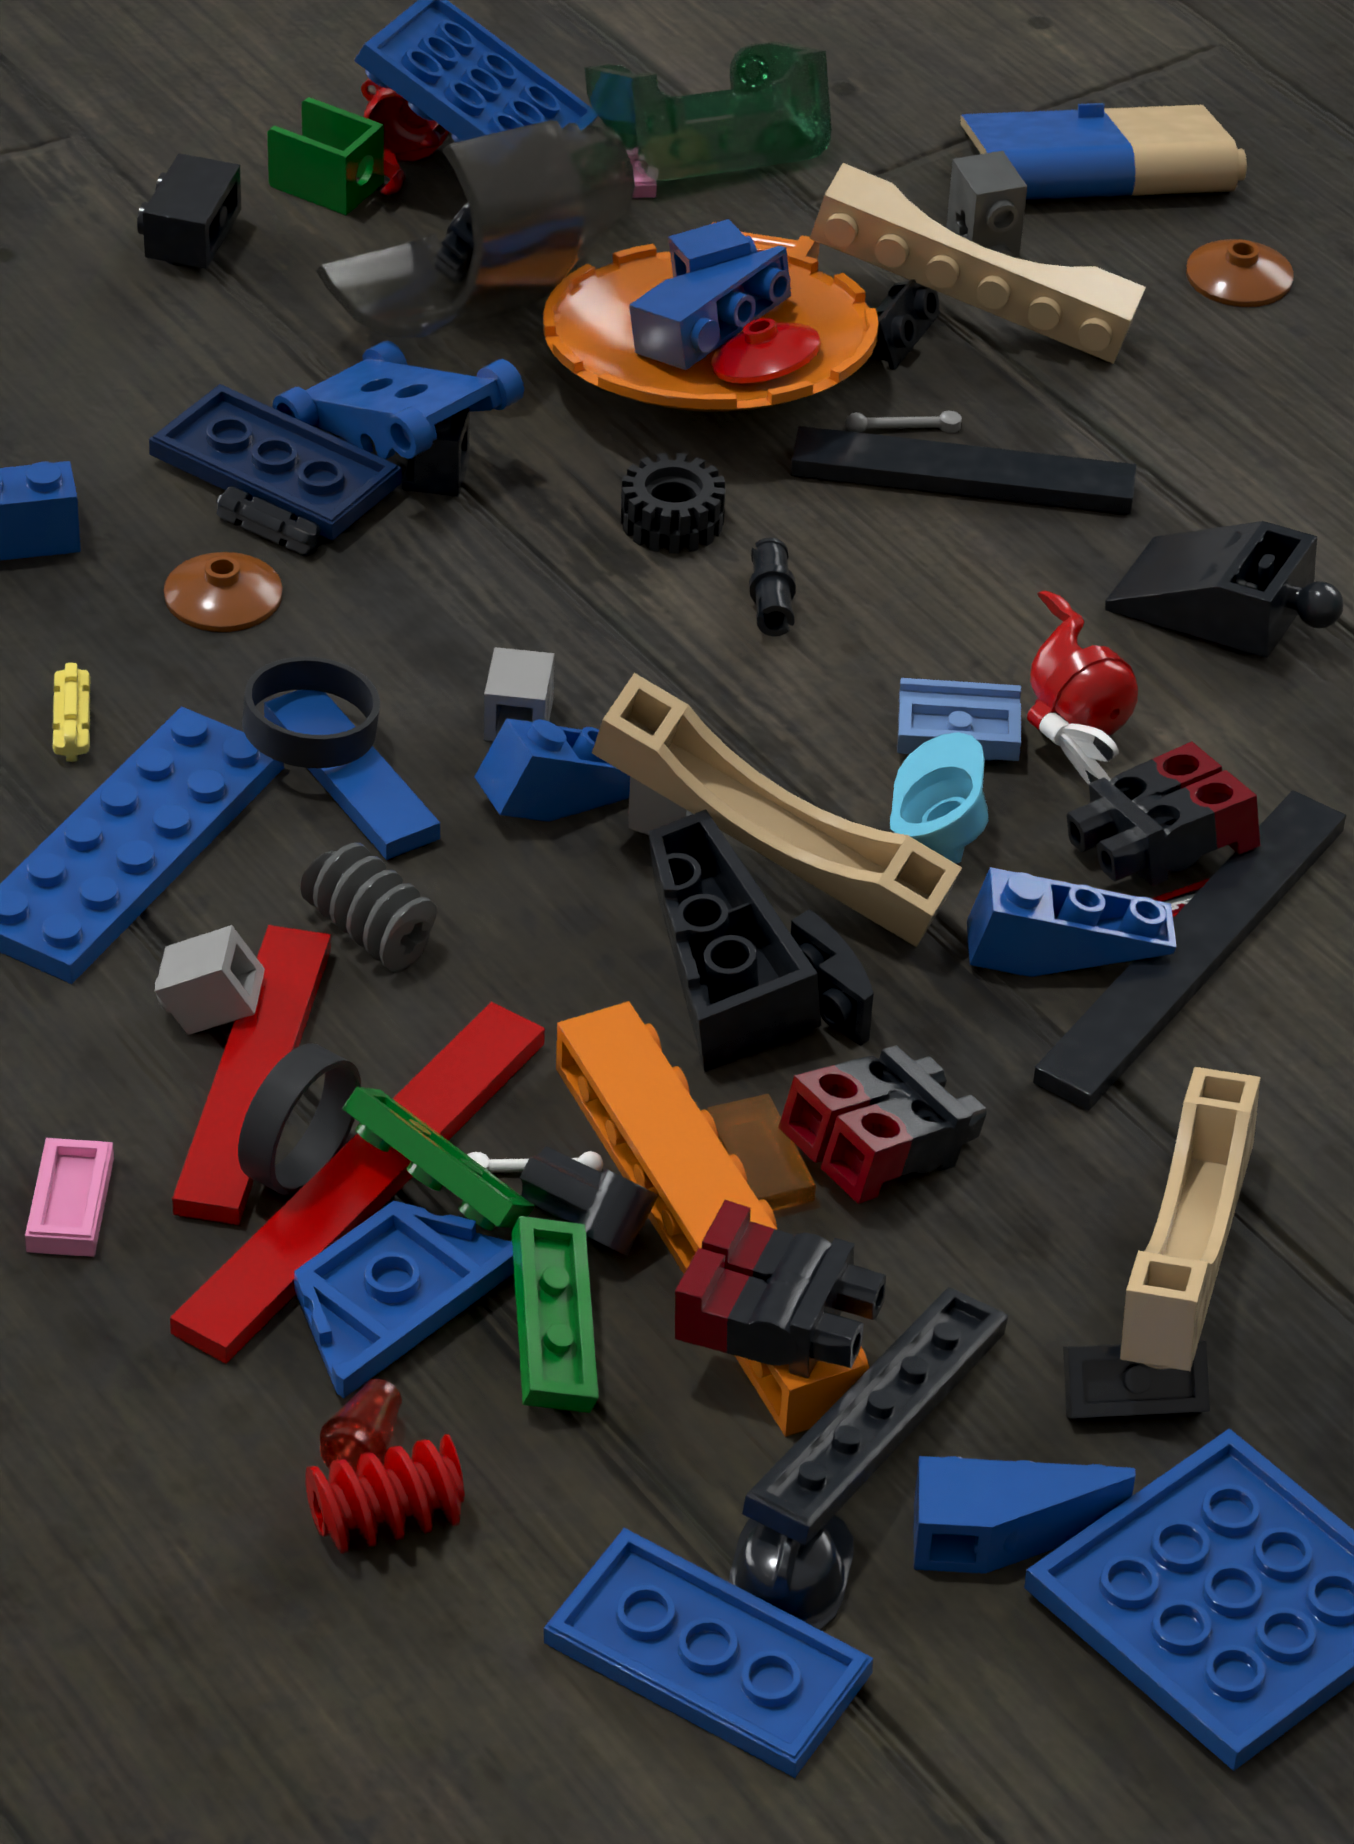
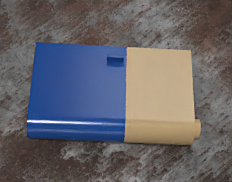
(1112, 150)

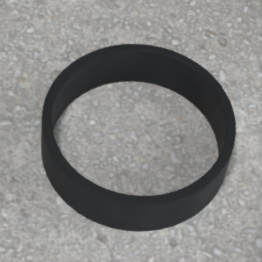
(308, 749)
(273, 1106)

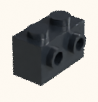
(190, 211)

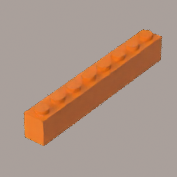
(673, 1149)

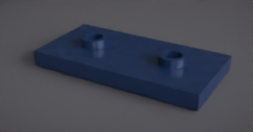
(275, 458)

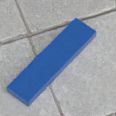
(363, 788)

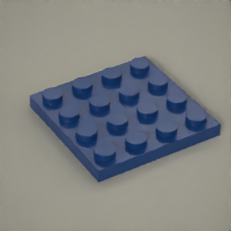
(464, 74)
(1215, 1596)

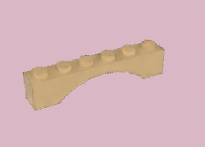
(1066, 303)
(865, 868)
(1181, 1263)

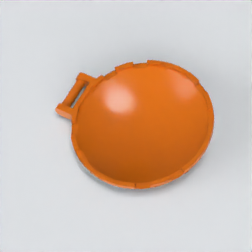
(593, 335)

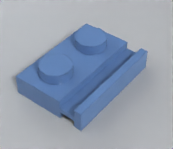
(976, 709)

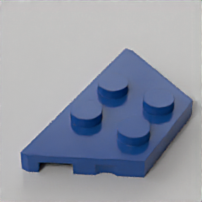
(394, 1287)

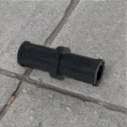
(772, 587)

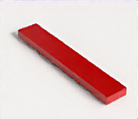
(211, 1177)

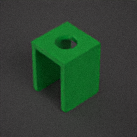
(327, 157)

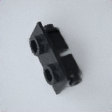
(904, 319)

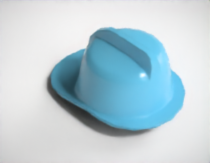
(941, 794)

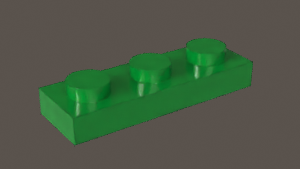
(435, 1159)
(554, 1315)

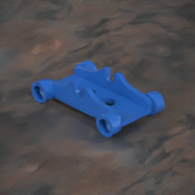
(397, 401)

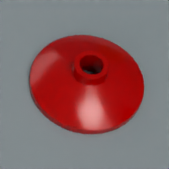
(765, 351)

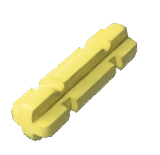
(71, 712)

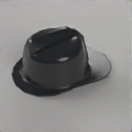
(792, 1576)

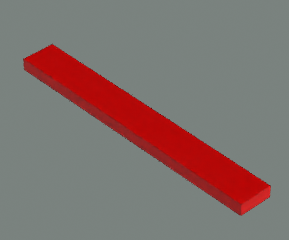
(352, 1186)

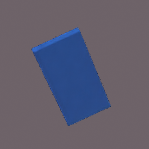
(709, 1652)

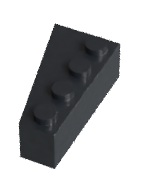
(731, 950)

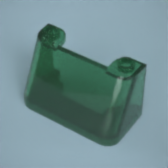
(767, 117)

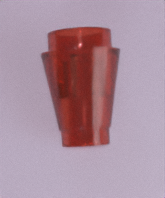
(362, 1424)

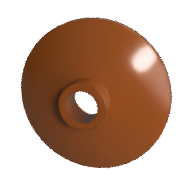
(1239, 273)
(223, 591)

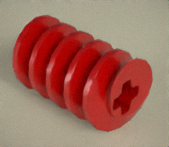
(386, 1492)

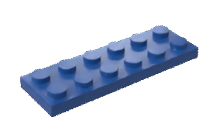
(128, 843)

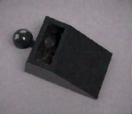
(1229, 585)

